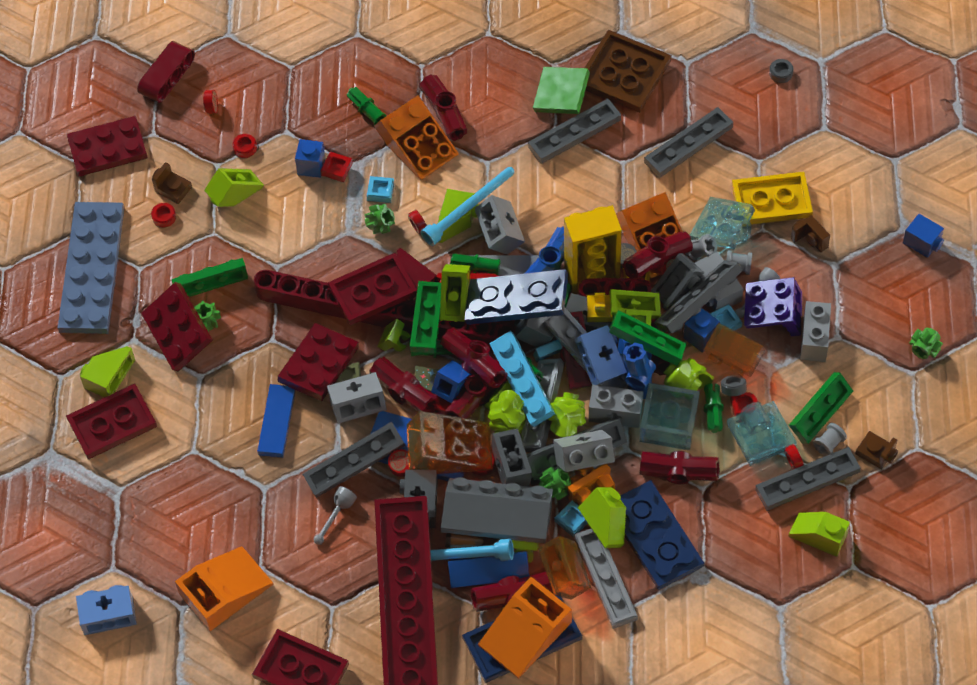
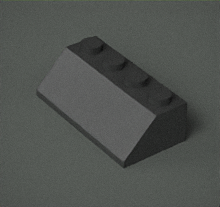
(497, 510)

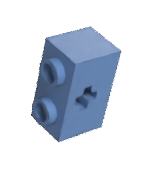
(604, 368)
(119, 610)

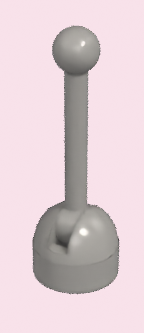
(766, 274)
(343, 499)

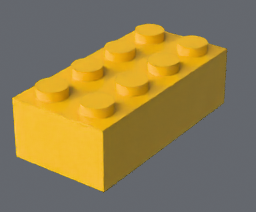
(592, 245)

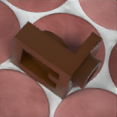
(170, 184)
(813, 231)
(877, 450)

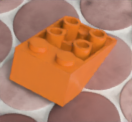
(416, 138)
(648, 220)
(222, 586)
(526, 627)

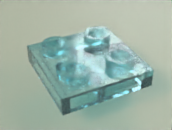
(725, 221)
(760, 431)

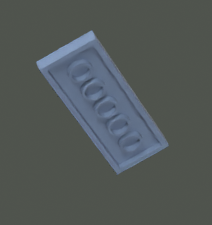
(91, 268)

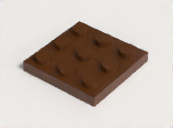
(625, 70)

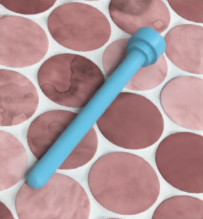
(433, 233)
(502, 549)

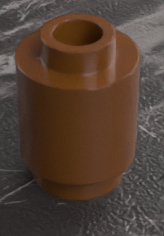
(463, 541)

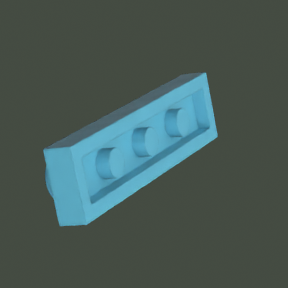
(522, 378)

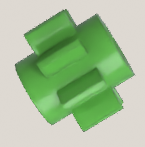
(379, 219)
(208, 314)
(926, 343)
(556, 480)

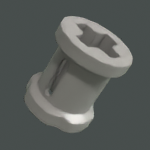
(704, 246)
(743, 260)
(830, 439)

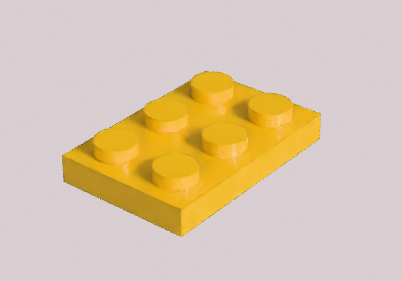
(774, 197)

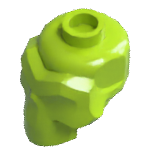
(687, 375)
(507, 412)
(568, 415)

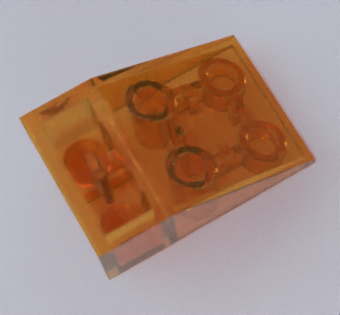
(448, 444)

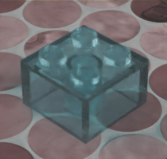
(669, 416)

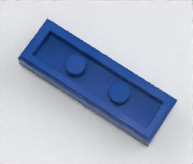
(276, 421)
(486, 569)

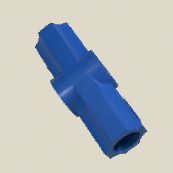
(552, 252)
(639, 368)

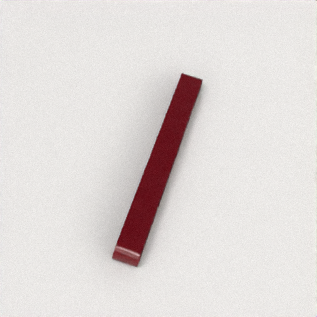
(324, 304)

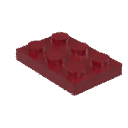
(107, 146)
(372, 288)
(176, 326)
(318, 361)
(111, 421)
(298, 663)

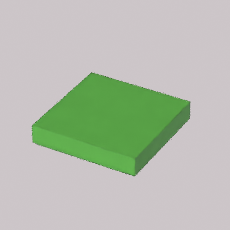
(561, 90)

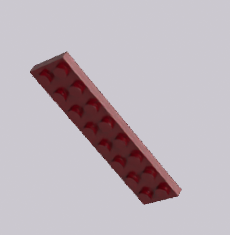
(405, 591)

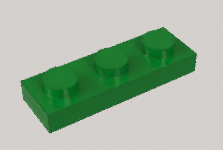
(213, 277)
(426, 317)
(652, 339)
(821, 408)

